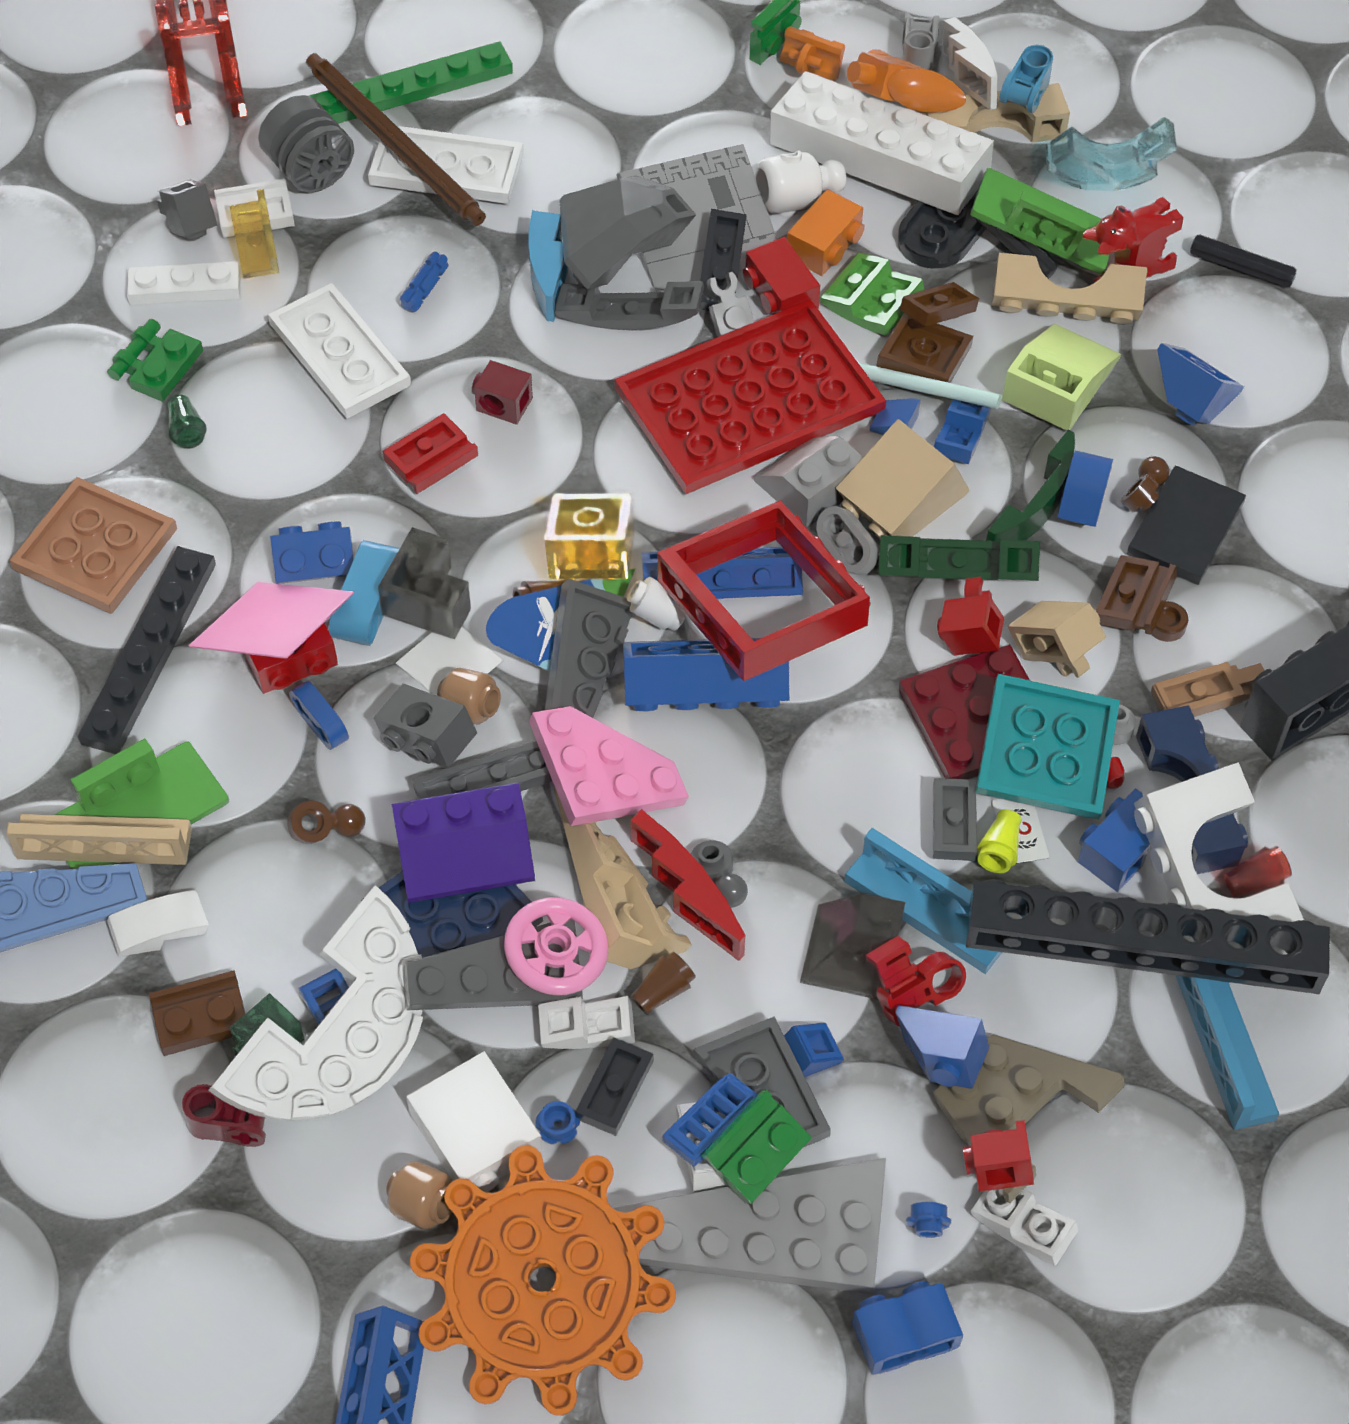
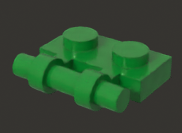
(163, 367)

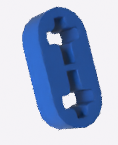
(319, 715)

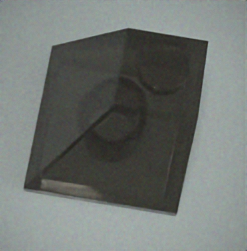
(843, 936)

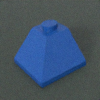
(1194, 385)

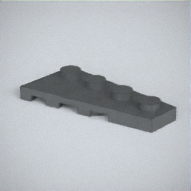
(585, 645)
(476, 978)

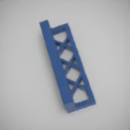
(753, 574)
(368, 1366)

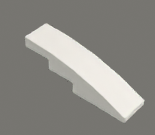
(970, 62)

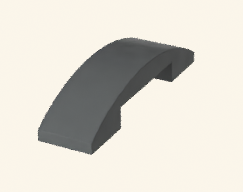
(629, 310)

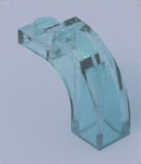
(1110, 166)

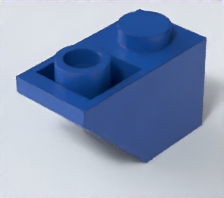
(1116, 846)

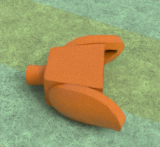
(904, 83)

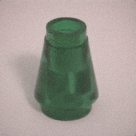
(185, 423)

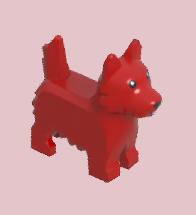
(1138, 236)

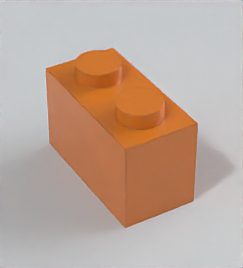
(826, 231)

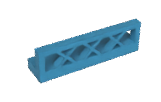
(927, 897)
(1229, 1052)

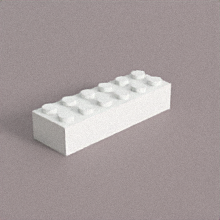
(882, 142)

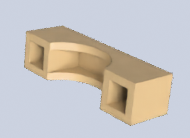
(1043, 125)
(1023, 285)

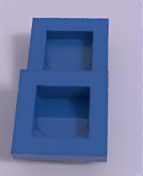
(962, 430)

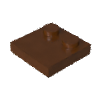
(925, 351)

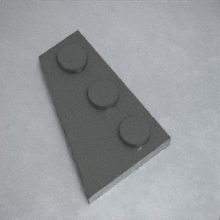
(765, 1062)

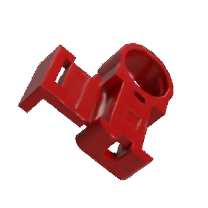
(912, 983)

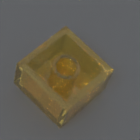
(590, 536)

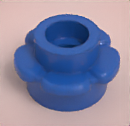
(555, 1112)
(928, 1219)

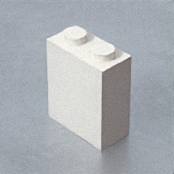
(472, 1122)

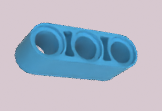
(362, 614)

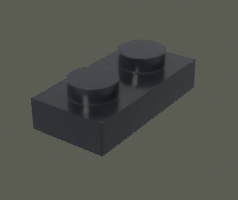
(614, 1086)

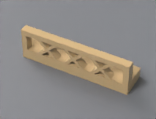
(100, 839)

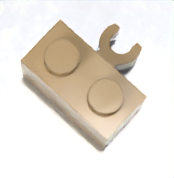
(1058, 634)

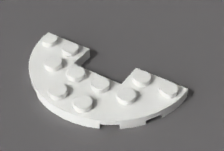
(356, 1042)

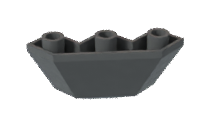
(618, 220)

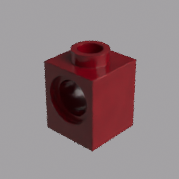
(502, 392)

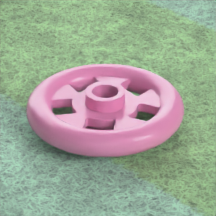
(532, 970)

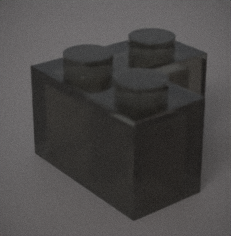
(421, 590)

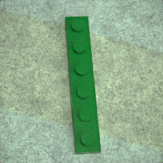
(424, 80)

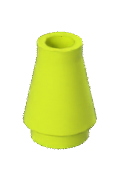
(999, 846)

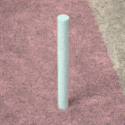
(932, 386)

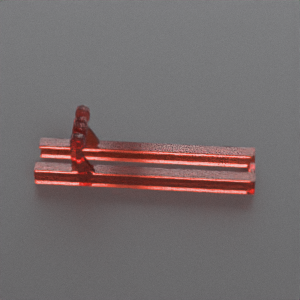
(170, 34)

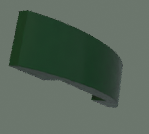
(1022, 525)
(959, 559)

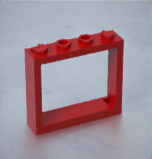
(747, 657)

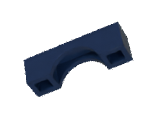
(1176, 746)

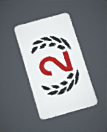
(1031, 838)

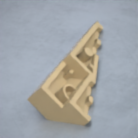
(619, 898)

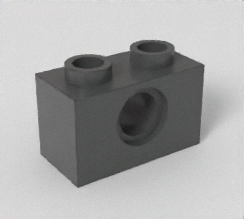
(425, 725)

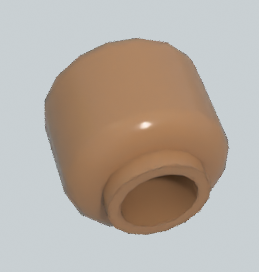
(474, 691)
(418, 1195)

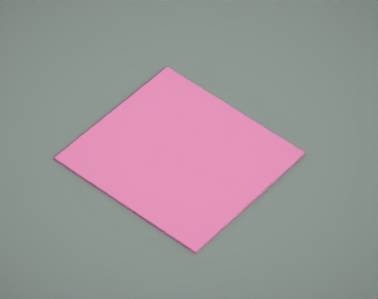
(271, 619)

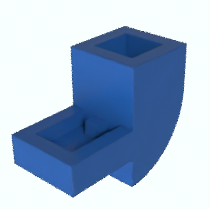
(1085, 488)

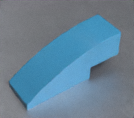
(546, 260)

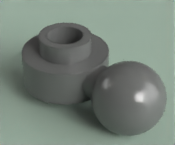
(721, 869)

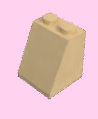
(901, 484)

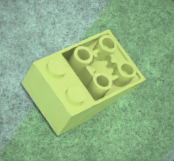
(1058, 375)

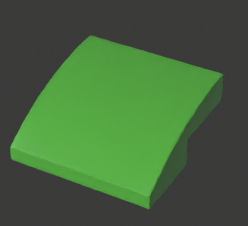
(870, 293)

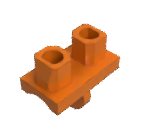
(812, 53)

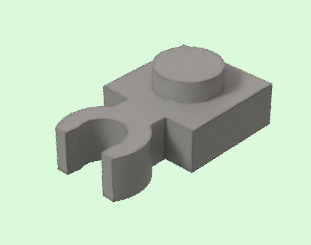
(730, 311)

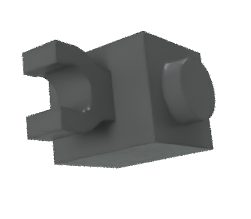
(187, 209)

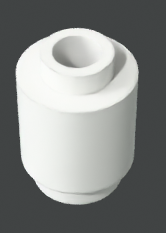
(655, 605)

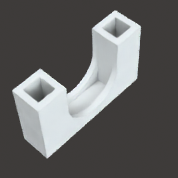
(1171, 822)

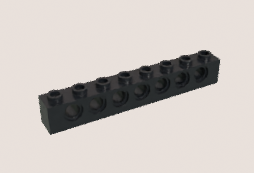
(1167, 952)

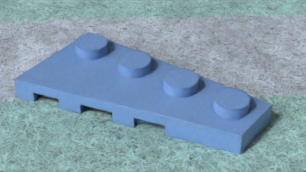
(59, 901)

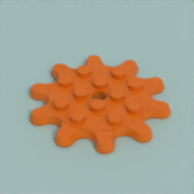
(532, 1331)

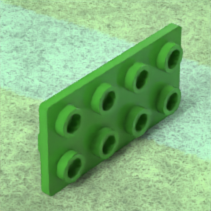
(1038, 219)
(147, 787)

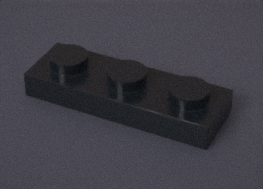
(721, 251)

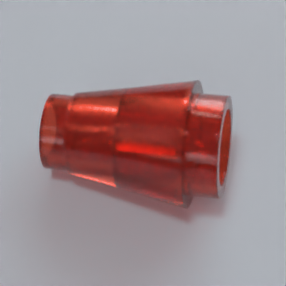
(1259, 872)

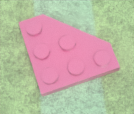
(601, 770)

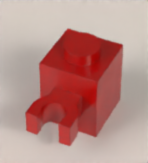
(971, 622)

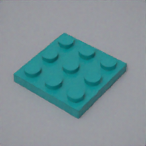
(1048, 746)

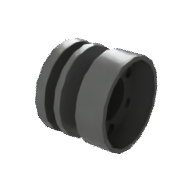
(306, 143)

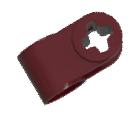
(226, 1121)

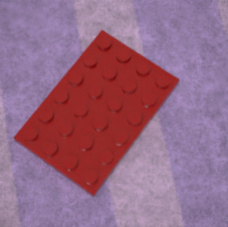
(749, 395)

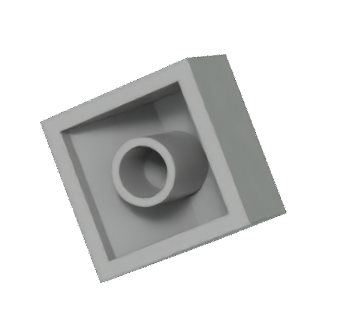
(809, 476)

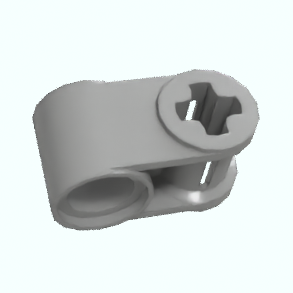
(920, 40)

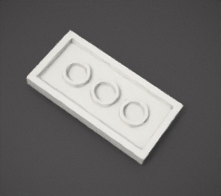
(478, 164)
(339, 350)

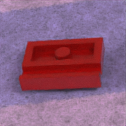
(430, 453)

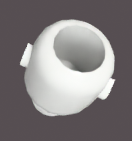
(797, 181)

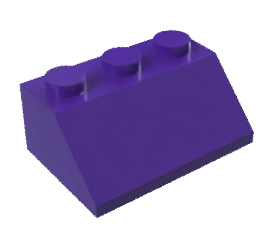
(463, 842)

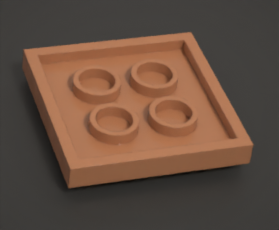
(93, 545)

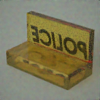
(254, 237)

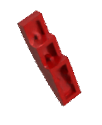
(694, 892)

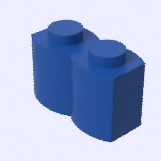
(906, 1327)

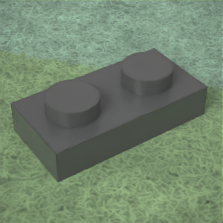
(954, 819)

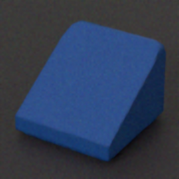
(903, 409)
(813, 1047)

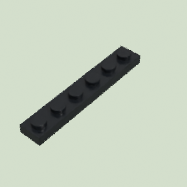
(147, 651)

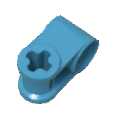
(1028, 78)

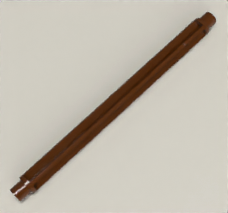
(396, 139)

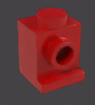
(1000, 1158)

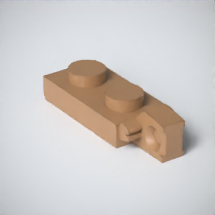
(1207, 688)

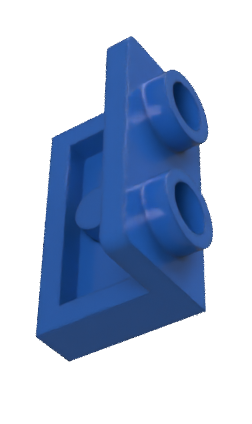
(312, 554)

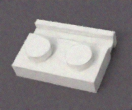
(276, 198)

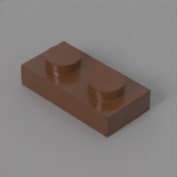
(939, 304)

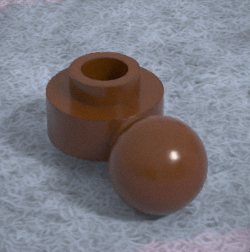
(1142, 494)
(346, 820)

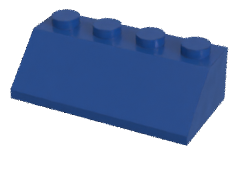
(694, 674)

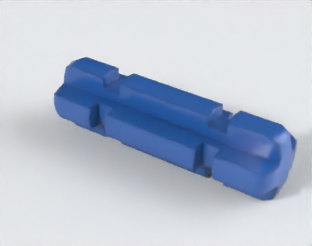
(424, 281)

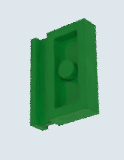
(771, 27)
(756, 1147)

